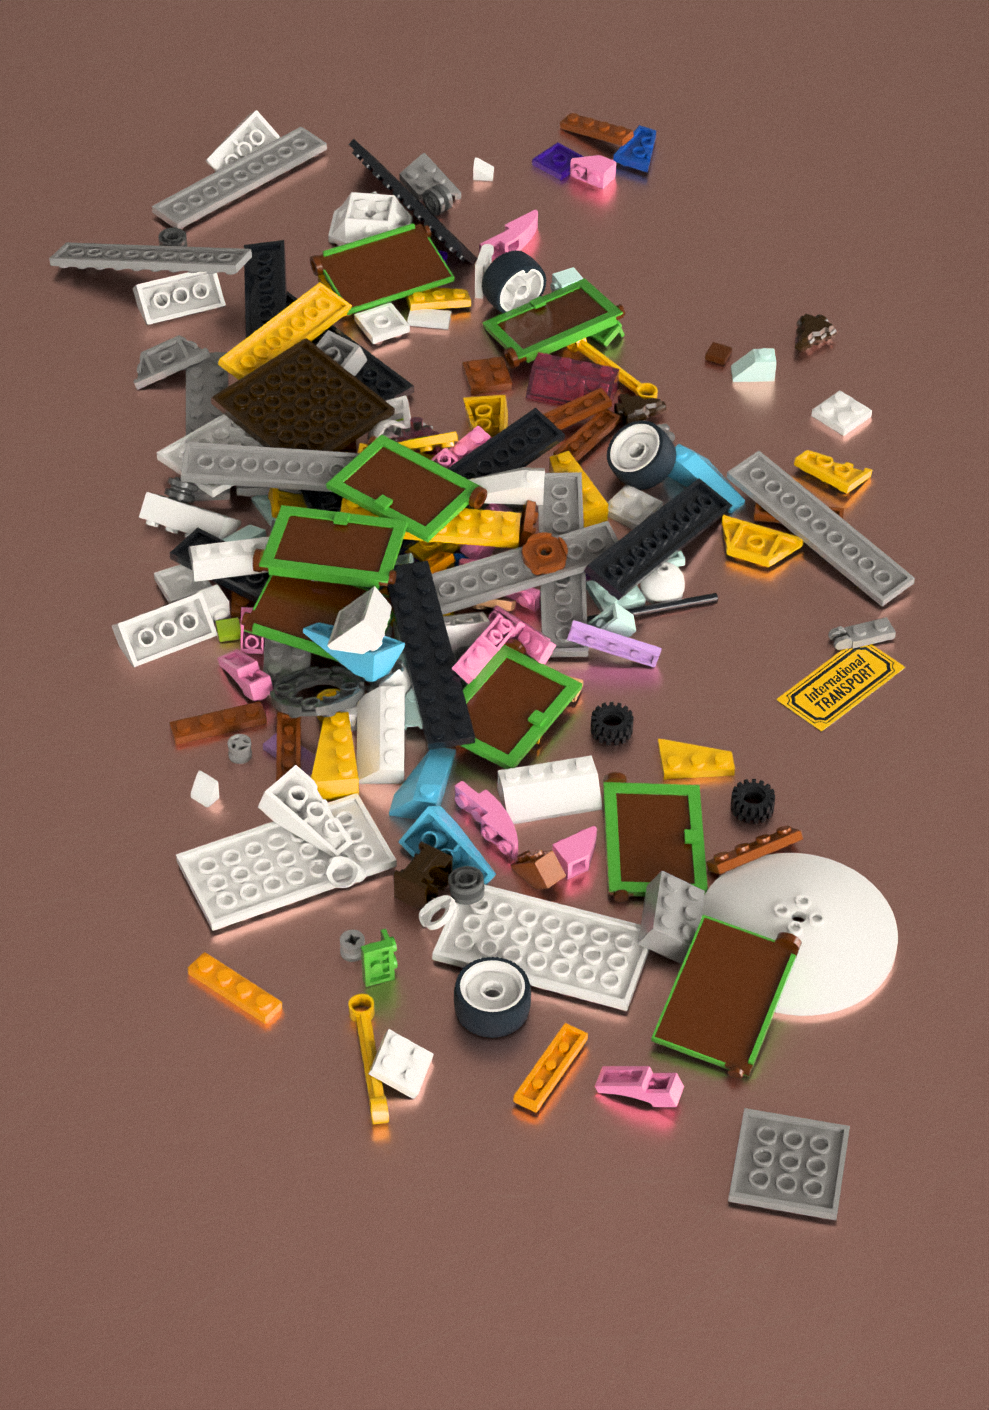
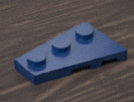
(638, 150)

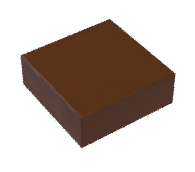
(718, 353)

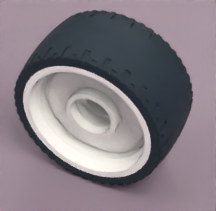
(513, 281)
(641, 455)
(492, 997)

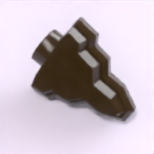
(813, 331)
(636, 408)

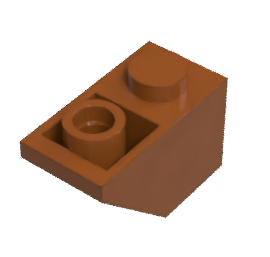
(539, 868)

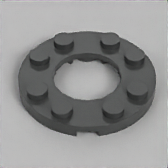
(286, 688)

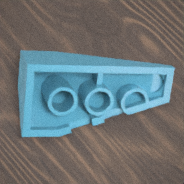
(691, 466)
(367, 665)
(424, 785)
(443, 833)

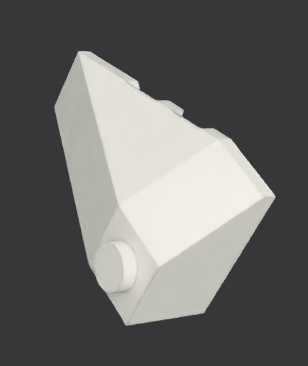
(244, 139)
(514, 486)
(301, 810)

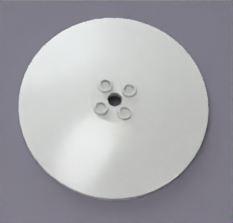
(845, 934)

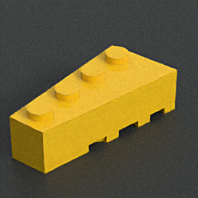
(487, 412)
(594, 505)
(335, 759)

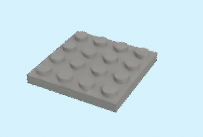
(789, 1164)

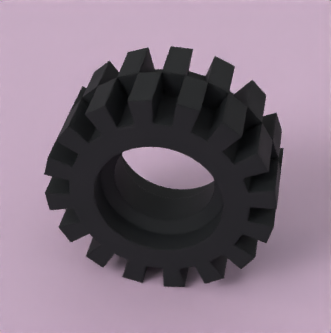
(612, 714)
(750, 811)

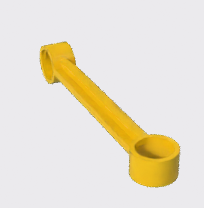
(625, 378)
(363, 1019)

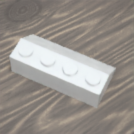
(178, 296)
(185, 517)
(225, 558)
(361, 624)
(461, 628)
(165, 630)
(381, 736)
(550, 789)

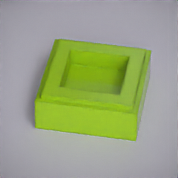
(228, 629)

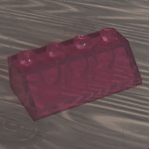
(566, 379)

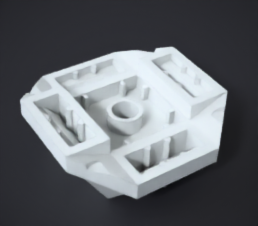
(366, 216)

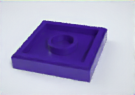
(556, 160)

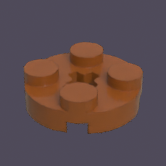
(548, 563)

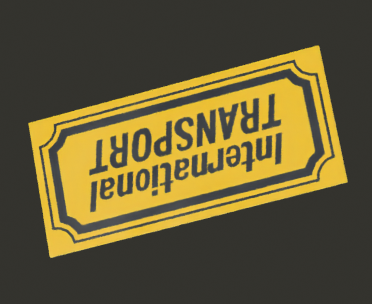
(840, 685)

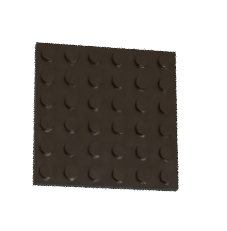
(302, 402)

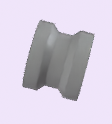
(239, 748)
(349, 951)

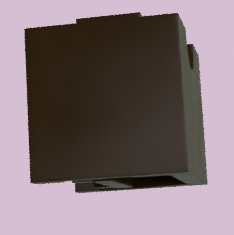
(423, 876)

